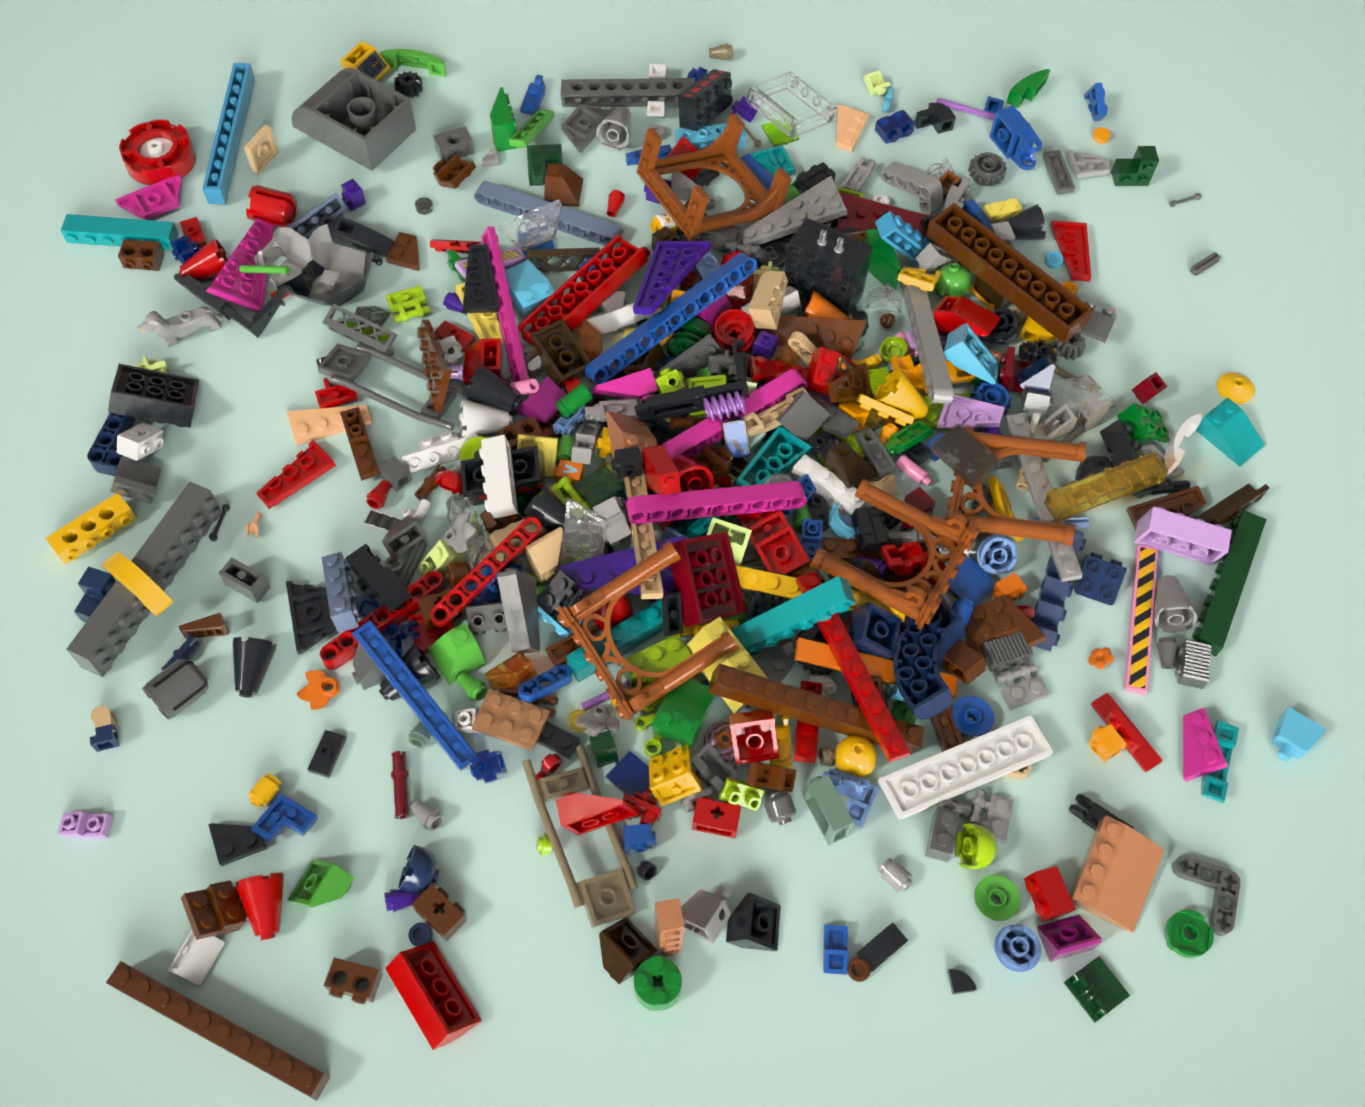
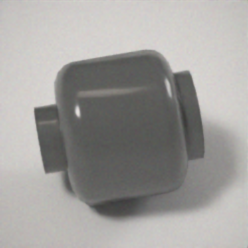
(780, 807)

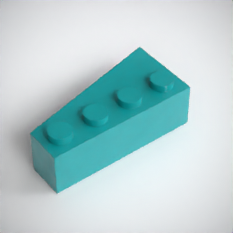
(775, 457)

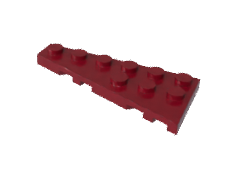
(864, 212)

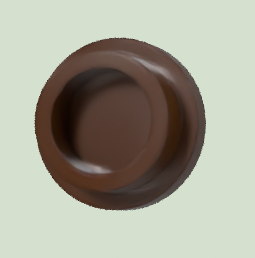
(859, 969)

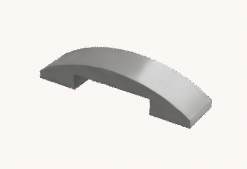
(616, 319)

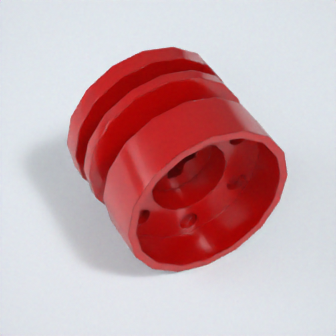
(734, 324)

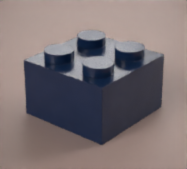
(874, 630)

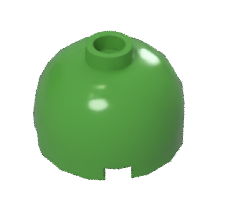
(954, 280)

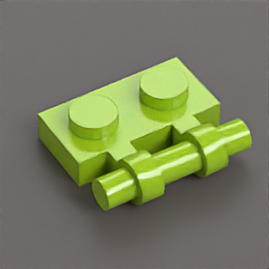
(407, 299)

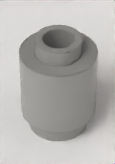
(895, 875)

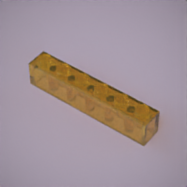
(1105, 486)

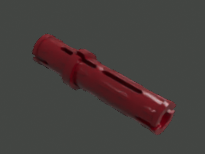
(399, 778)

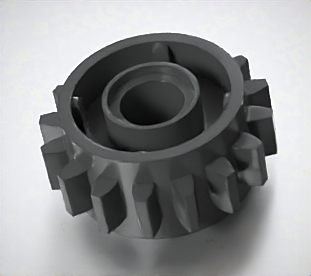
(987, 169)

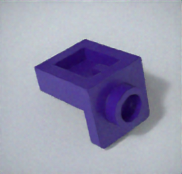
(744, 109)

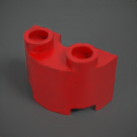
(905, 558)

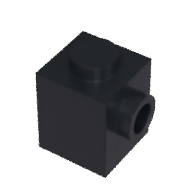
(627, 462)

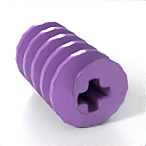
(726, 406)

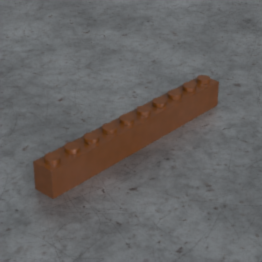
(802, 705)
(218, 1030)

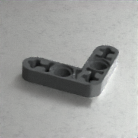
(1216, 882)

